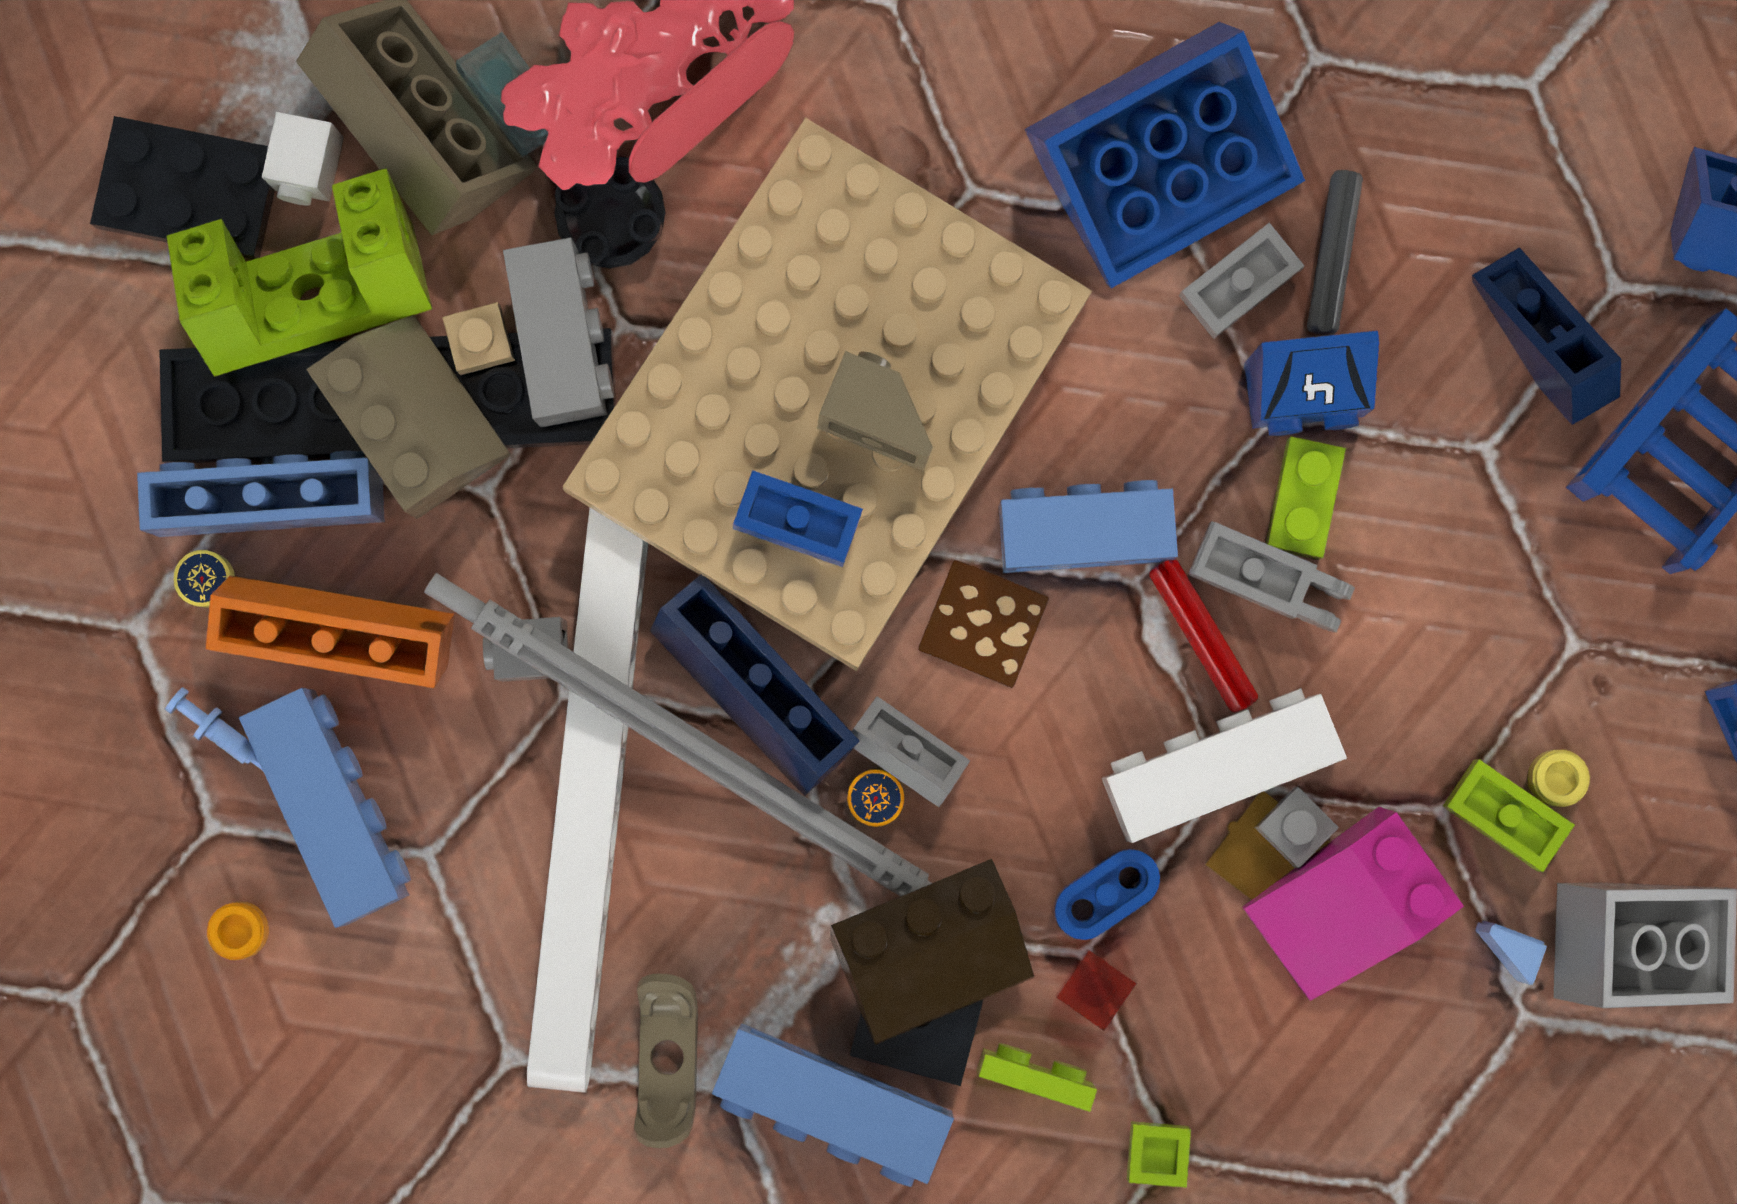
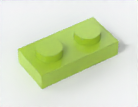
(1305, 497)
(1508, 815)
(1060, 1083)

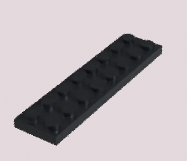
(281, 410)

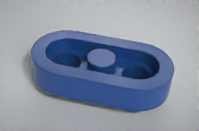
(1107, 896)

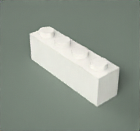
(1223, 767)

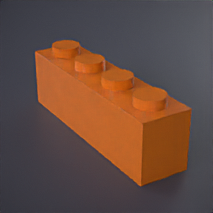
(329, 631)

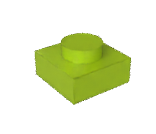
(1158, 1154)

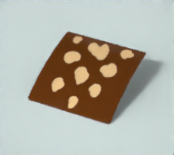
(983, 623)

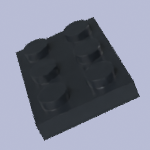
(178, 179)

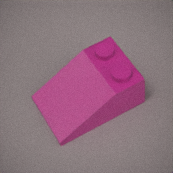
(1353, 904)

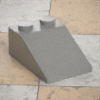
(1644, 944)

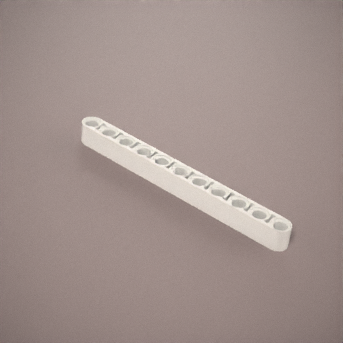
(586, 816)

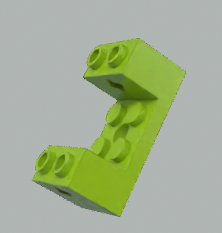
(253, 308)

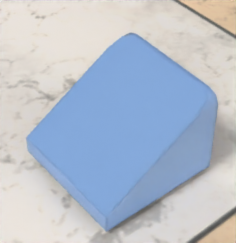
(1515, 950)

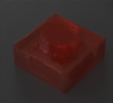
(1095, 989)

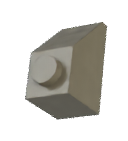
(875, 410)

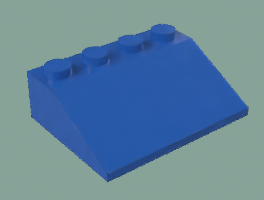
(1167, 152)

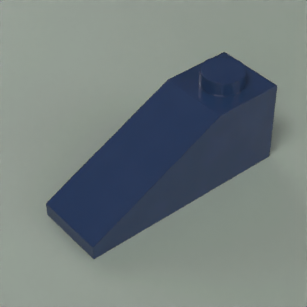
(1550, 336)

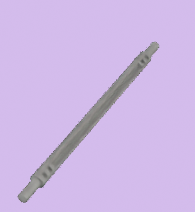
(680, 739)

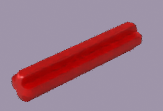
(1203, 635)

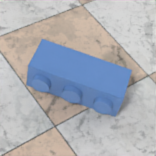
(1087, 527)

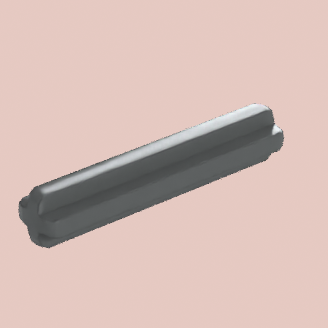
(1334, 252)

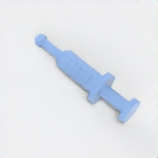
(214, 729)

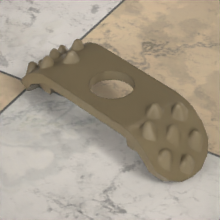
(666, 1100)

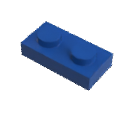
(797, 518)

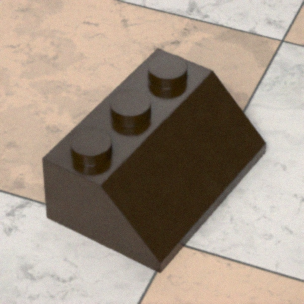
(932, 951)

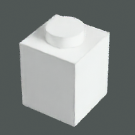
(302, 158)

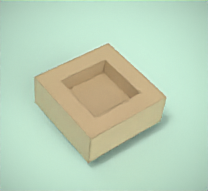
(478, 338)

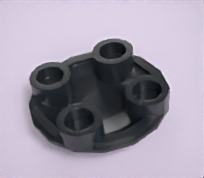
(613, 219)

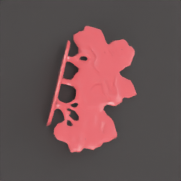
(637, 59)

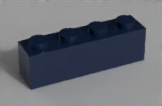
(753, 684)

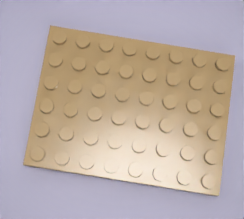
(817, 267)

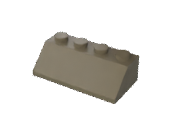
(413, 112)

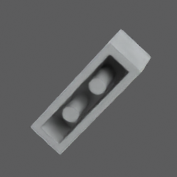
(558, 332)

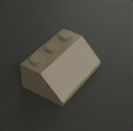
(409, 414)

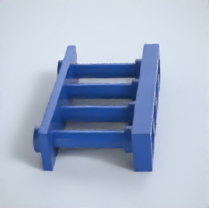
(1643, 433)

